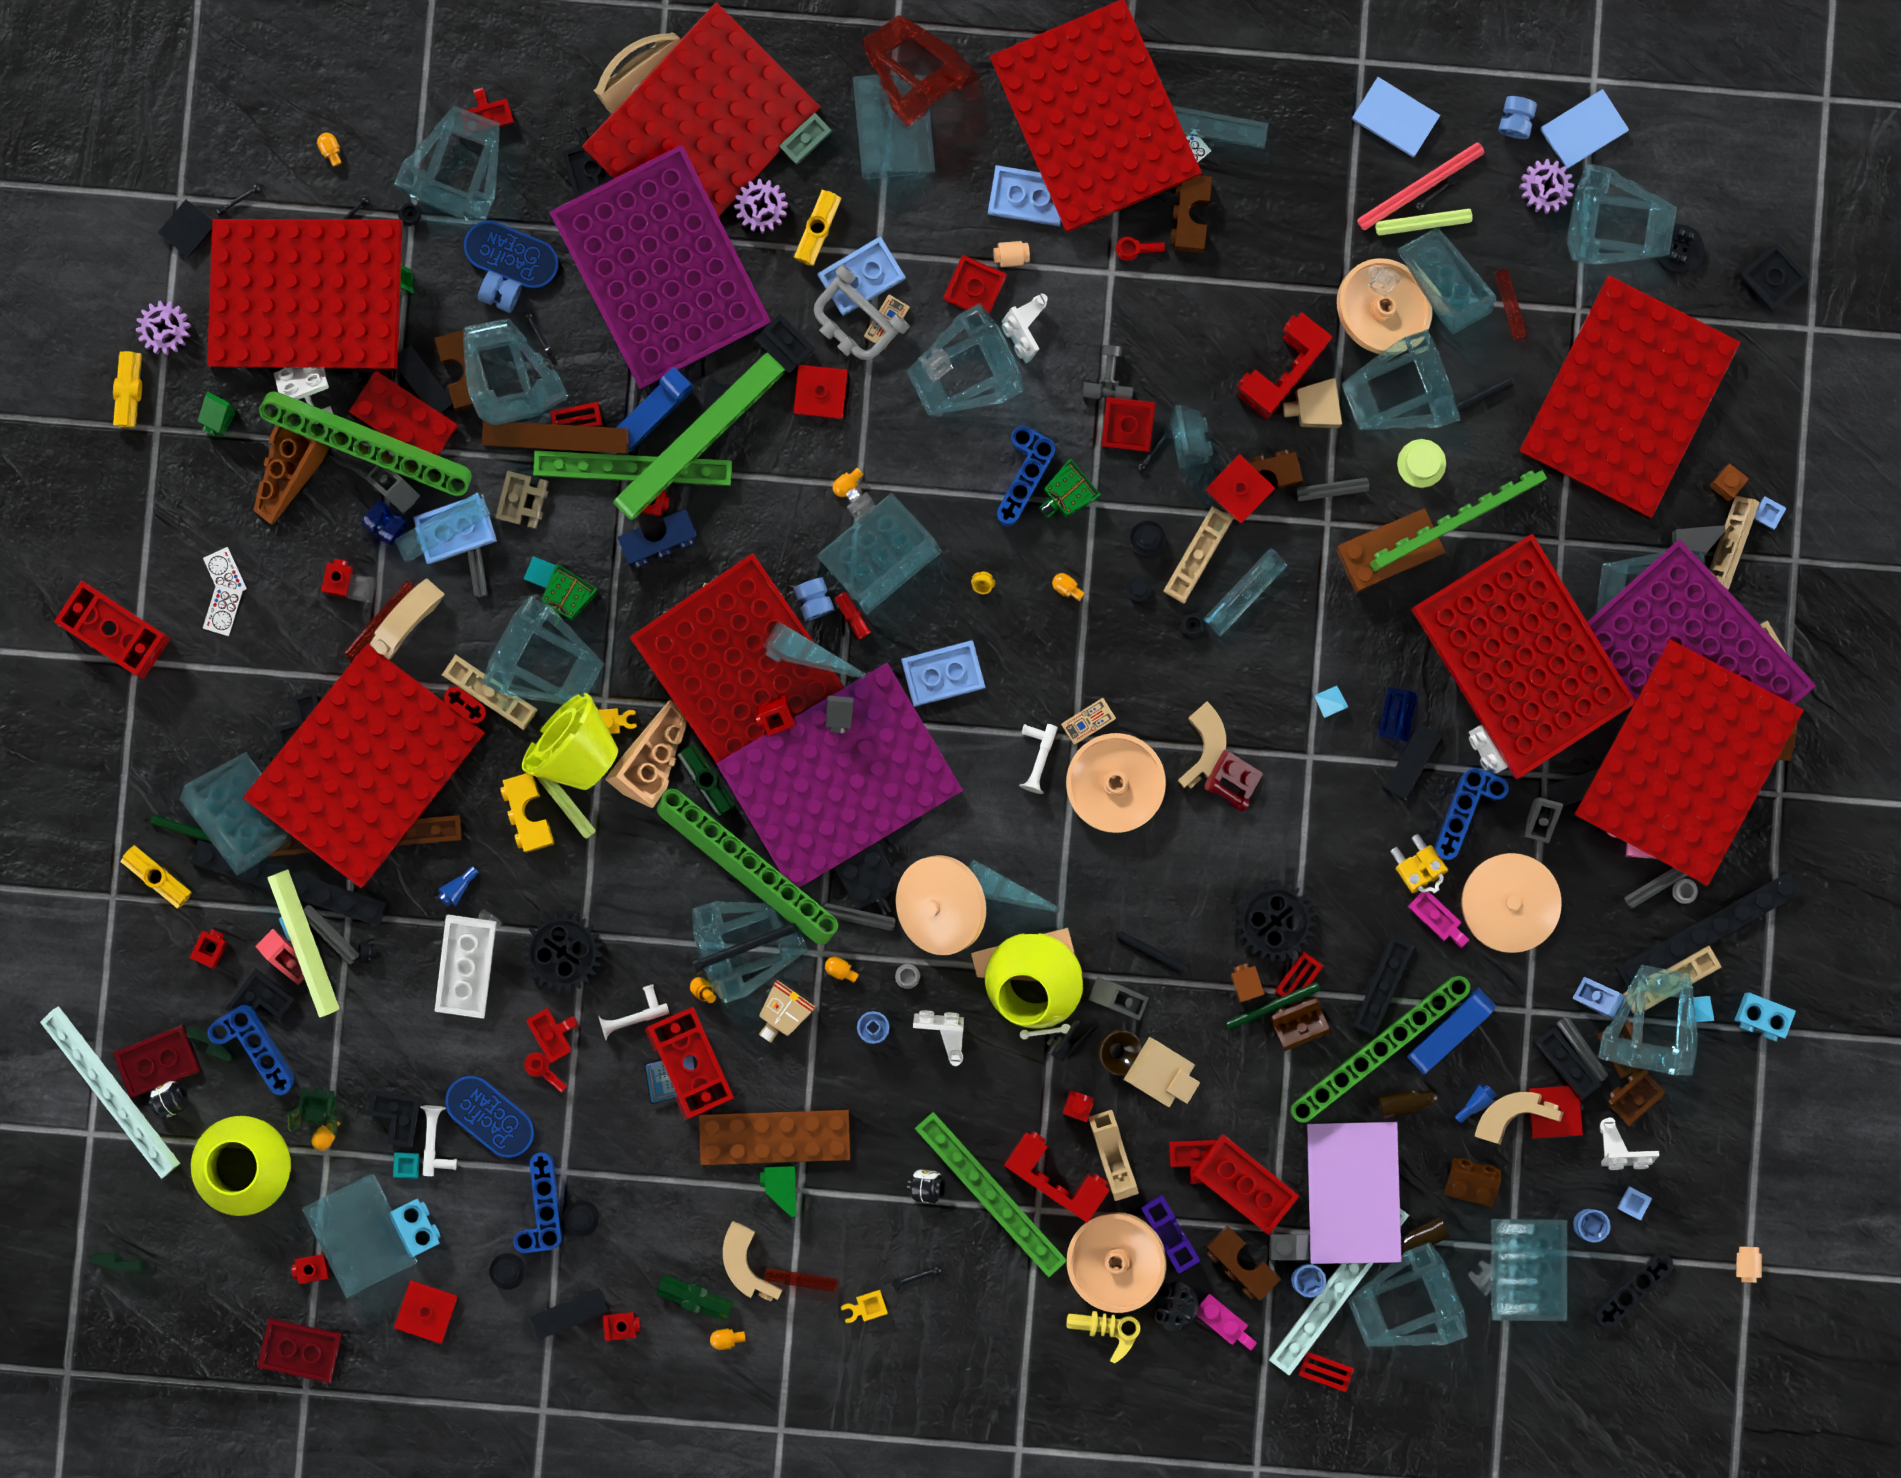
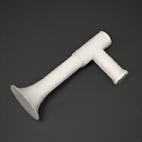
(1047, 738)
(653, 1012)
(430, 1162)

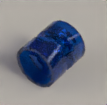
(382, 521)

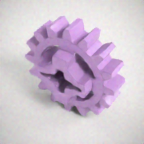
(1537, 183)
(770, 210)
(166, 317)

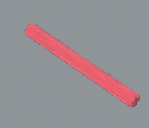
(1420, 186)

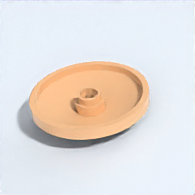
(1378, 320)
(1115, 783)
(1511, 903)
(941, 905)
(1116, 1262)

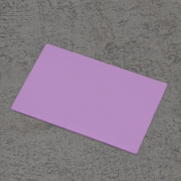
(1354, 1193)

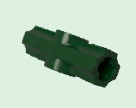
(697, 766)
(695, 1298)

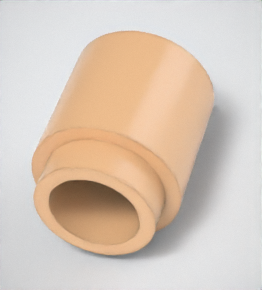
(1011, 254)
(1749, 1264)

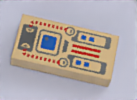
(889, 308)
(1088, 721)

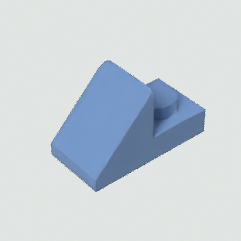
(1598, 997)

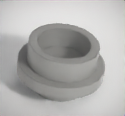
(1684, 891)
(907, 976)

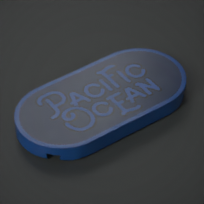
(511, 254)
(489, 1116)

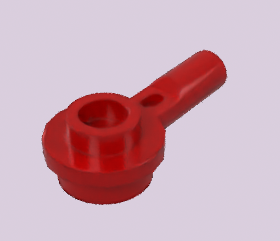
(1129, 248)
(538, 1065)

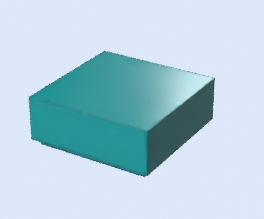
(539, 572)
(406, 1165)

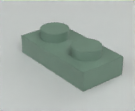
(805, 139)

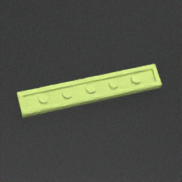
(303, 943)

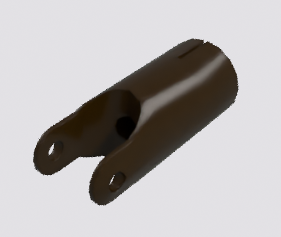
(1405, 1102)
(1430, 1232)

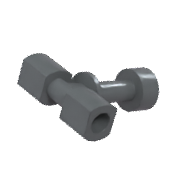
(1108, 386)

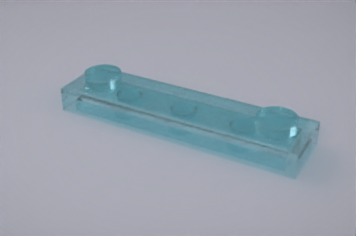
(1222, 127)
(442, 527)
(1245, 592)

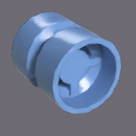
(1517, 118)
(498, 291)
(814, 600)
(873, 1027)
(1591, 1225)
(1308, 1280)

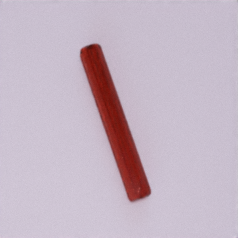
(367, 633)

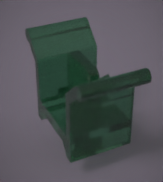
(316, 1106)

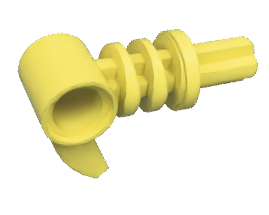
(1106, 1325)

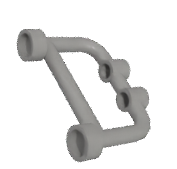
(830, 328)

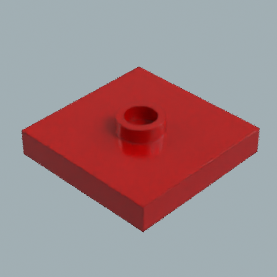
(974, 284)
(820, 392)
(1128, 424)
(1240, 489)
(1568, 1104)
(426, 1311)

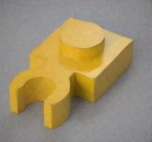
(614, 720)
(869, 1306)

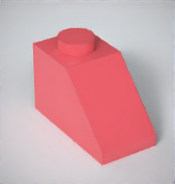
(281, 955)

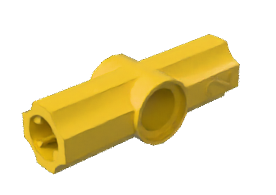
(812, 242)
(127, 389)
(144, 866)

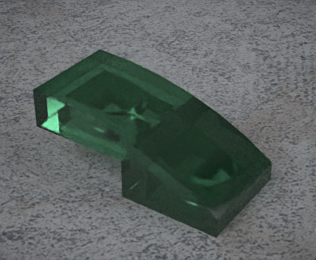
(217, 1050)
(112, 1261)

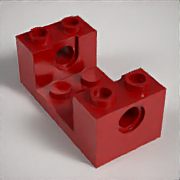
(1305, 338)
(134, 643)
(697, 1088)
(1085, 1199)

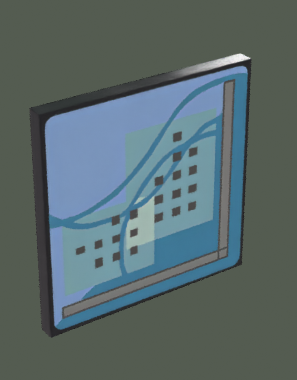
(658, 1082)

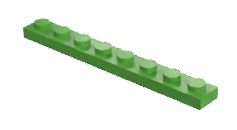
(625, 468)
(1465, 515)
(990, 1194)

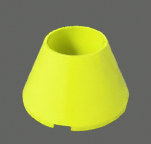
(573, 746)
(1047, 962)
(271, 1158)

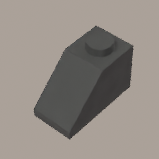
(393, 488)
(1699, 538)
(839, 713)
(1542, 819)
(1118, 998)
(1289, 1247)

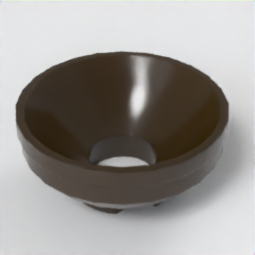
(1130, 1050)

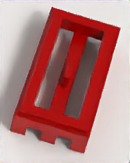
(574, 409)
(1310, 961)
(1346, 1378)

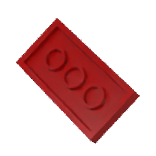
(402, 415)
(1245, 1184)

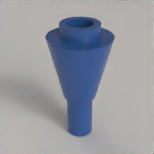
(454, 890)
(1481, 1099)

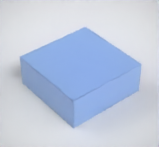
(1769, 513)
(1634, 1203)

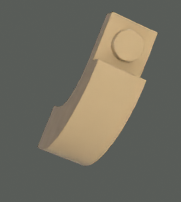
(405, 617)
(1213, 735)
(1501, 1112)
(1113, 1155)
(737, 1267)

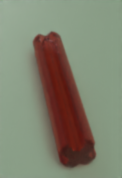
(1510, 304)
(801, 1280)

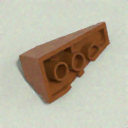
(288, 468)

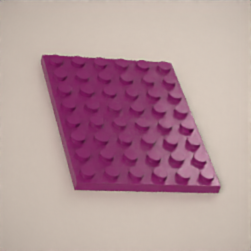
(660, 266)
(1689, 605)
(835, 794)

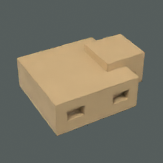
(1162, 1074)

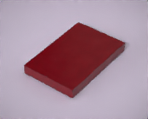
(156, 1061)
(299, 1350)

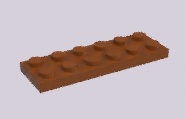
(774, 1137)

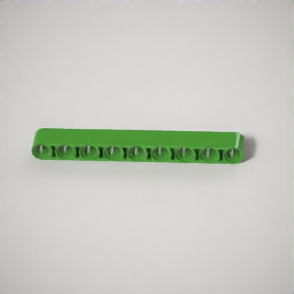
(699, 436)
(353, 443)
(753, 877)
(1392, 1046)

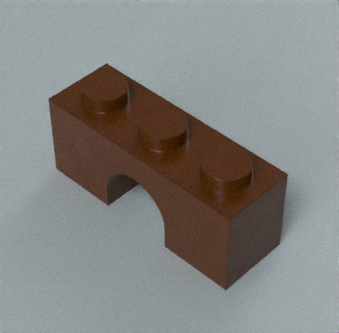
(1188, 234)
(452, 351)
(1282, 468)
(1256, 1281)

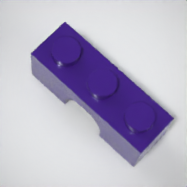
(1172, 1237)

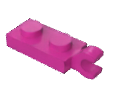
(1437, 918)
(1224, 1322)

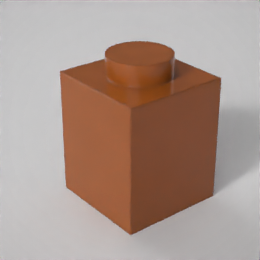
(1728, 482)
(1246, 982)

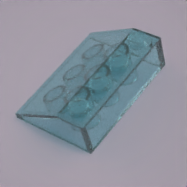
(885, 142)
(879, 553)
(229, 821)
(358, 1235)
(1529, 1269)

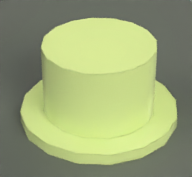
(1421, 463)

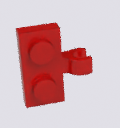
(496, 111)
(550, 1034)
(1189, 1154)

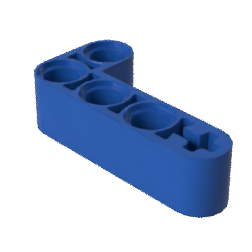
(656, 407)
(1021, 478)
(1465, 816)
(1452, 1031)
(255, 1052)
(540, 1201)

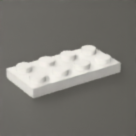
(465, 966)

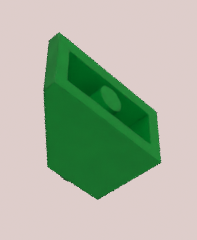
(215, 415)
(781, 1187)

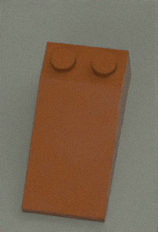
(1360, 551)

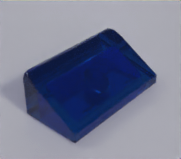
(1397, 714)

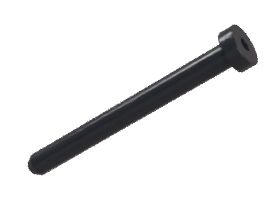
(740, 948)

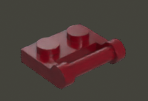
(1237, 773)

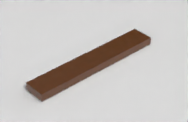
(556, 437)

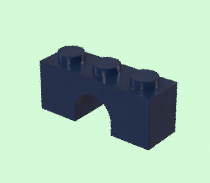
(678, 534)

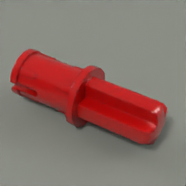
(852, 615)

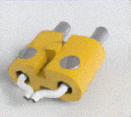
(1421, 868)

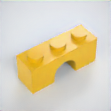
(519, 792)

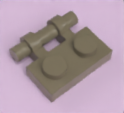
(514, 498)

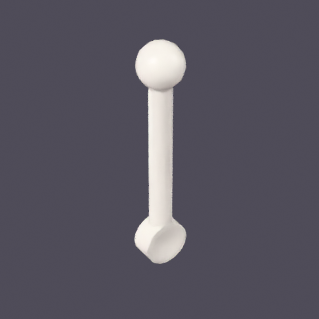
(1024, 1034)

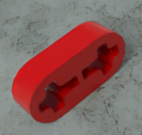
(469, 700)

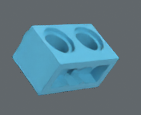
(1766, 1010)
(408, 1231)

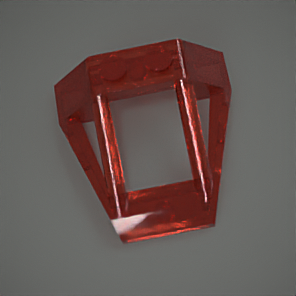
(925, 93)

